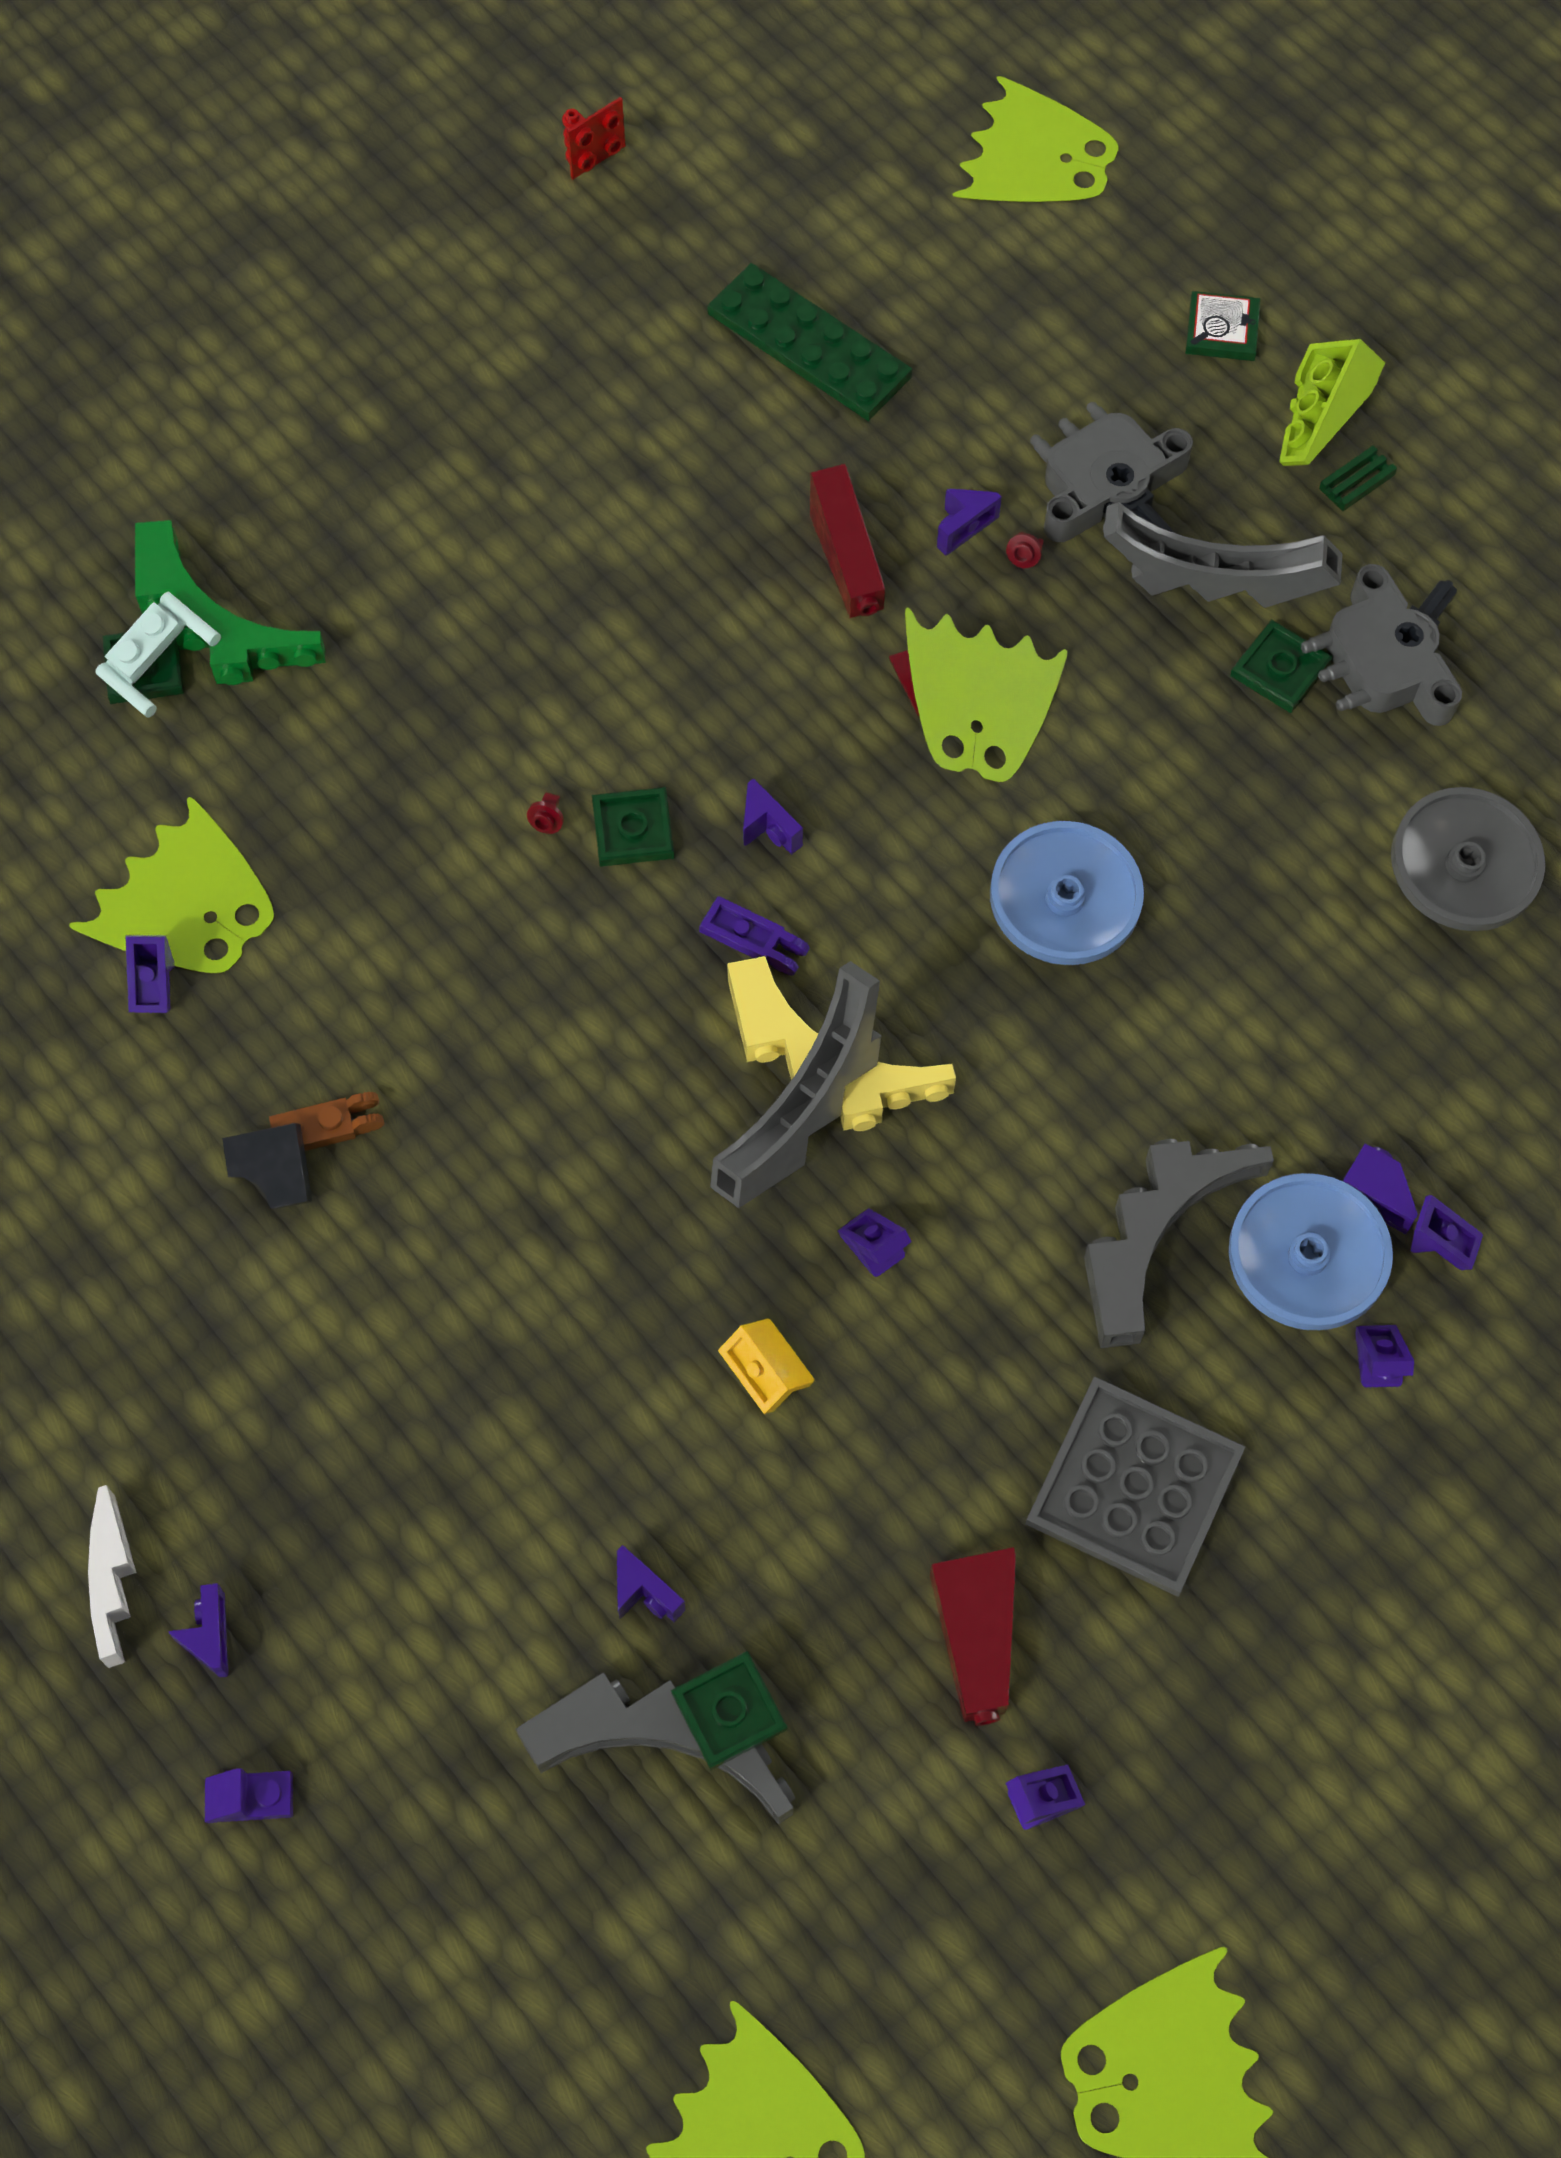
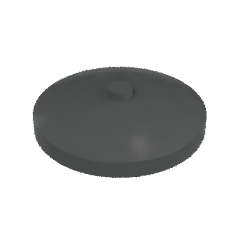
(1468, 859)

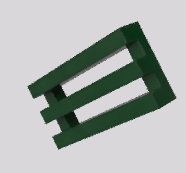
(1351, 467)

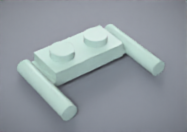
(145, 643)

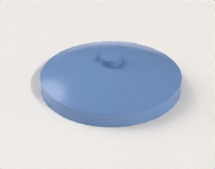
(1066, 892)
(1310, 1251)

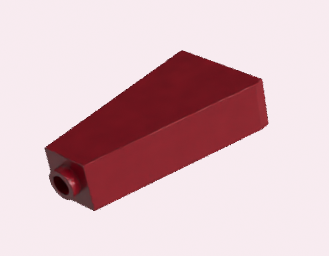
(846, 541)
(977, 1622)

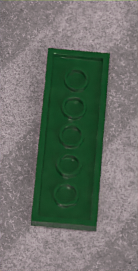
(809, 341)

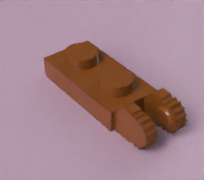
(332, 1121)

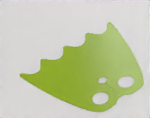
(1025, 151)
(980, 681)
(174, 889)
(1185, 2065)
(756, 2104)

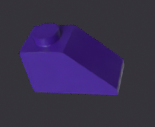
(1385, 1185)

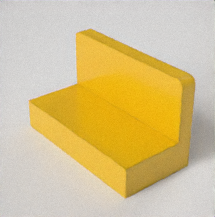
(765, 1364)

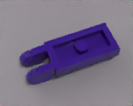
(752, 934)

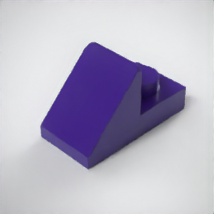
(968, 515)
(767, 815)
(148, 971)
(1446, 1234)
(875, 1241)
(1382, 1356)
(636, 1580)
(209, 1641)
(1044, 1795)
(248, 1796)

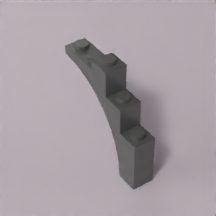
(1219, 570)
(811, 1100)
(1177, 1182)
(598, 1719)

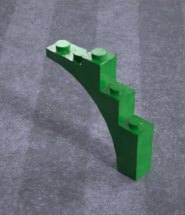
(242, 642)

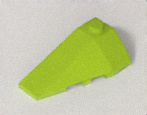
(1331, 387)

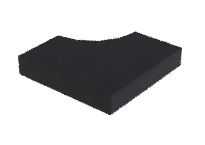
(273, 1161)

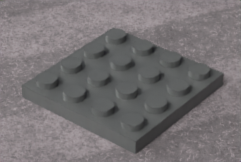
(1135, 1486)

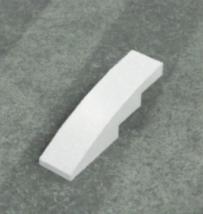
(108, 1562)

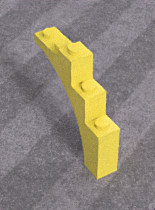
(774, 1029)

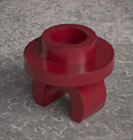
(1024, 550)
(545, 815)

